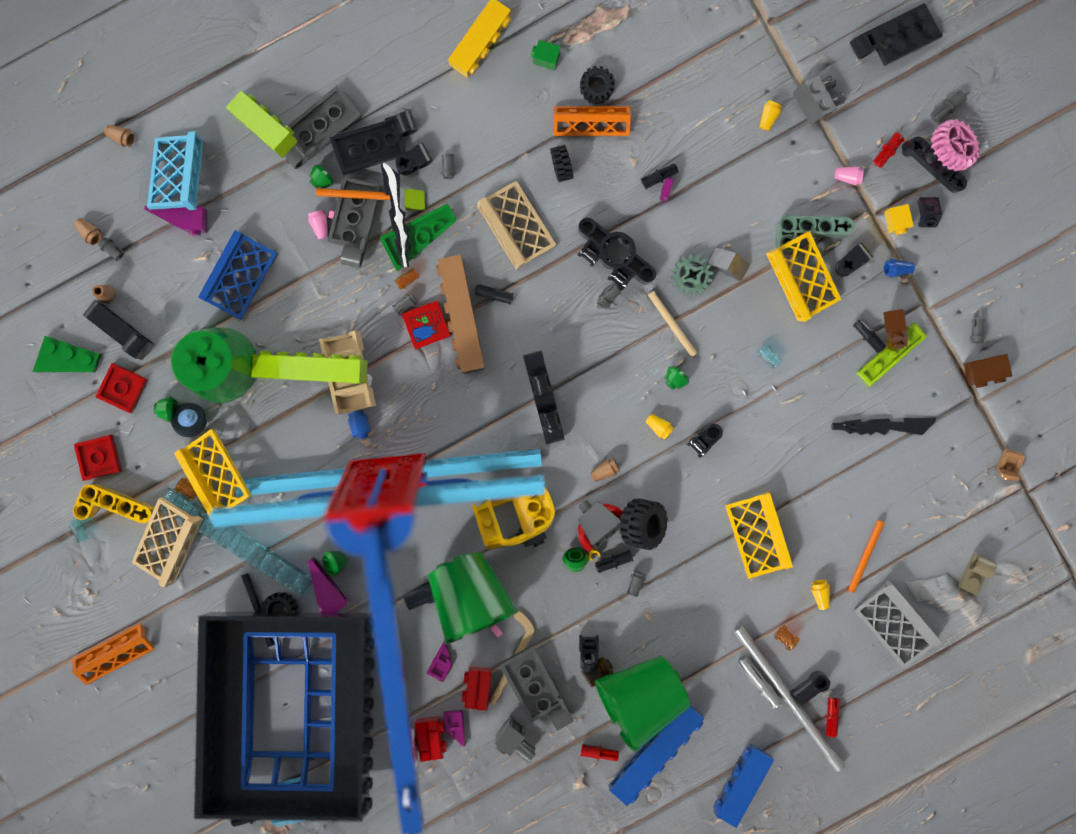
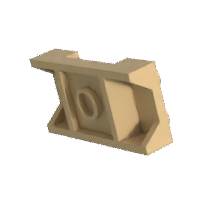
(348, 396)

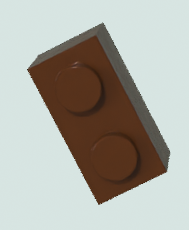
(895, 329)
(987, 370)

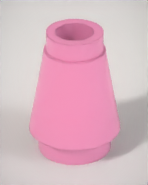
(850, 175)
(318, 221)

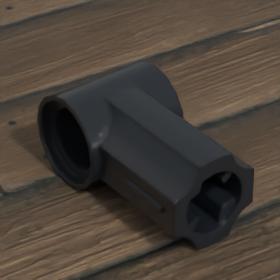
(419, 597)
(809, 689)

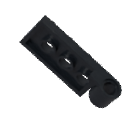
(871, 39)
(397, 126)

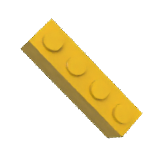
(480, 37)

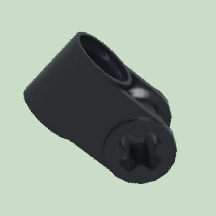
(415, 158)
(854, 259)
(705, 440)
(588, 650)

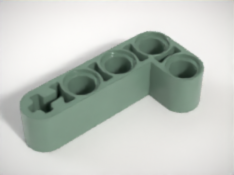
(815, 228)

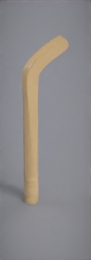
(529, 631)

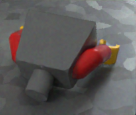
(597, 525)

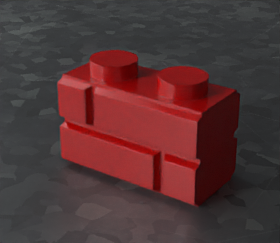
(478, 688)
(430, 738)

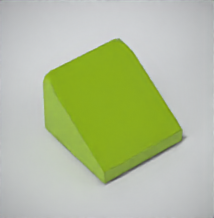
(414, 199)

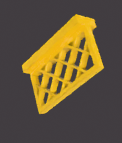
(788, 281)
(202, 481)
(775, 531)

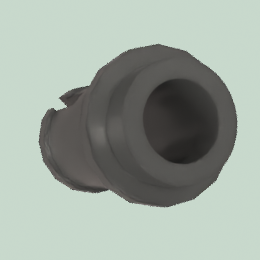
(448, 166)
(107, 245)
(608, 297)
(404, 304)
(978, 331)
(635, 584)

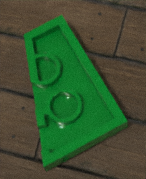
(65, 357)

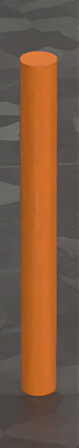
(352, 194)
(866, 556)

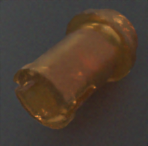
(406, 279)

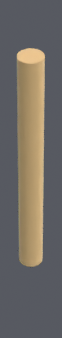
(672, 323)

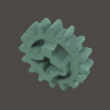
(688, 268)

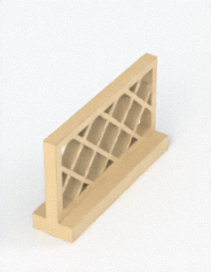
(500, 229)
(177, 552)

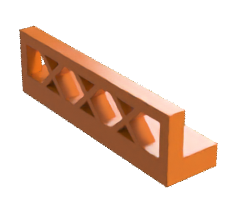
(592, 114)
(108, 653)

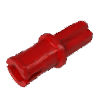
(888, 150)
(832, 717)
(599, 753)

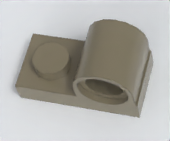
(976, 572)

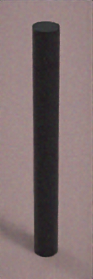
(255, 602)

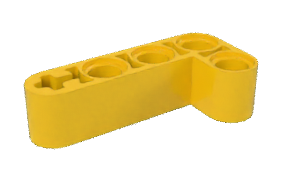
(117, 506)

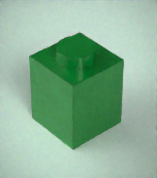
(546, 54)

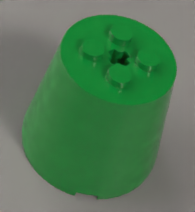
(226, 368)
(468, 596)
(643, 699)

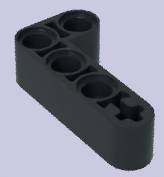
(133, 341)

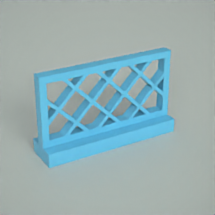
(190, 169)

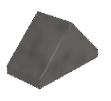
(729, 263)

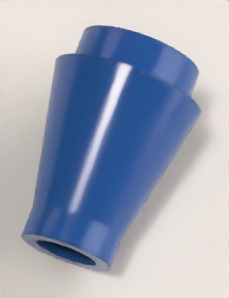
(897, 268)

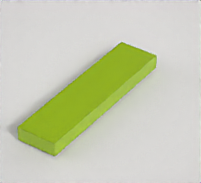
(888, 358)

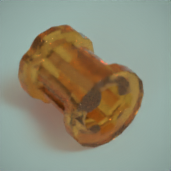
(186, 489)
(786, 638)

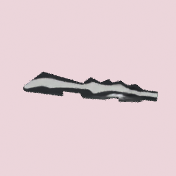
(397, 216)

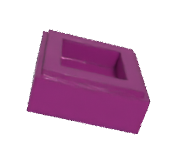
(666, 189)

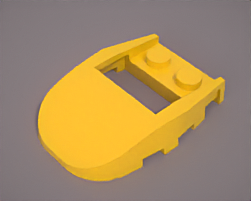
(533, 511)

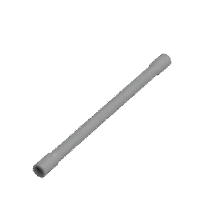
(829, 753)

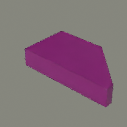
(441, 664)
(455, 725)

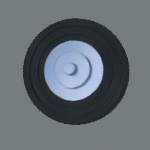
(188, 420)

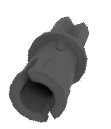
(948, 106)

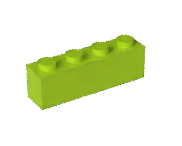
(263, 125)

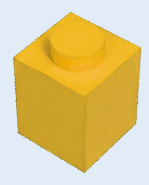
(899, 219)

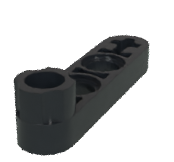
(914, 147)

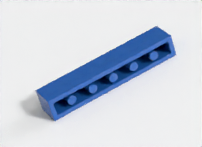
(653, 756)

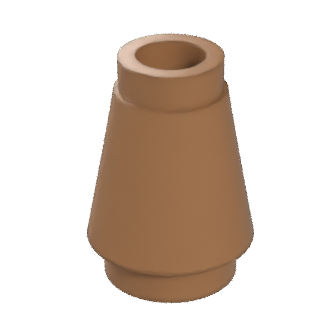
(121, 135)
(89, 232)
(104, 293)
(605, 470)

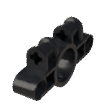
(622, 273)
(544, 397)

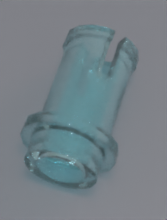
(769, 355)
(78, 530)

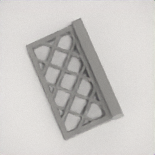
(906, 610)

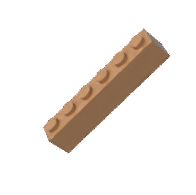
(461, 314)

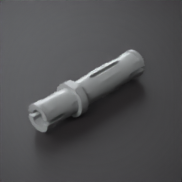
(764, 688)

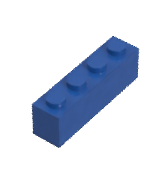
(743, 785)

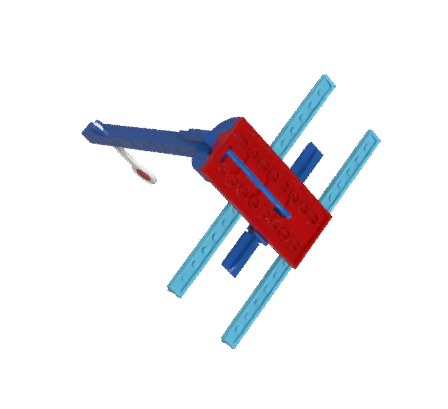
(372, 516)

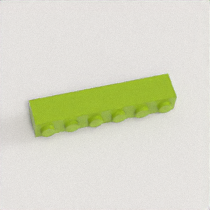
(309, 368)

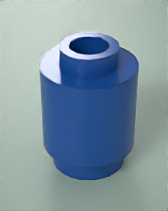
(359, 424)

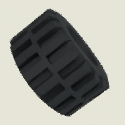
(643, 523)

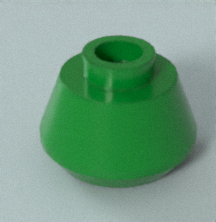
(320, 177)
(676, 378)
(165, 408)
(575, 559)
(334, 562)

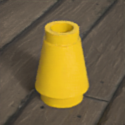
(769, 115)
(660, 426)
(821, 593)

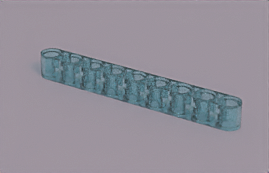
(243, 546)

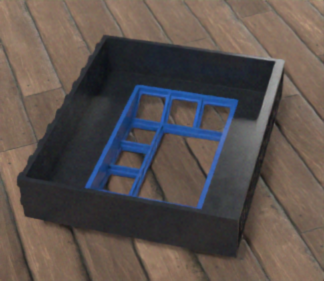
(227, 718)

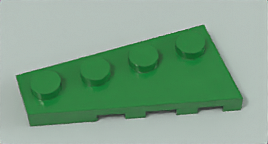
(421, 233)

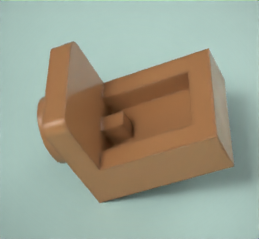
(1010, 464)

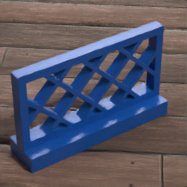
(222, 266)

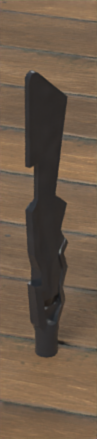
(882, 426)

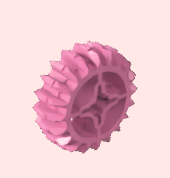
(955, 145)

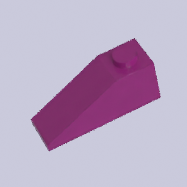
(188, 220)
(327, 593)

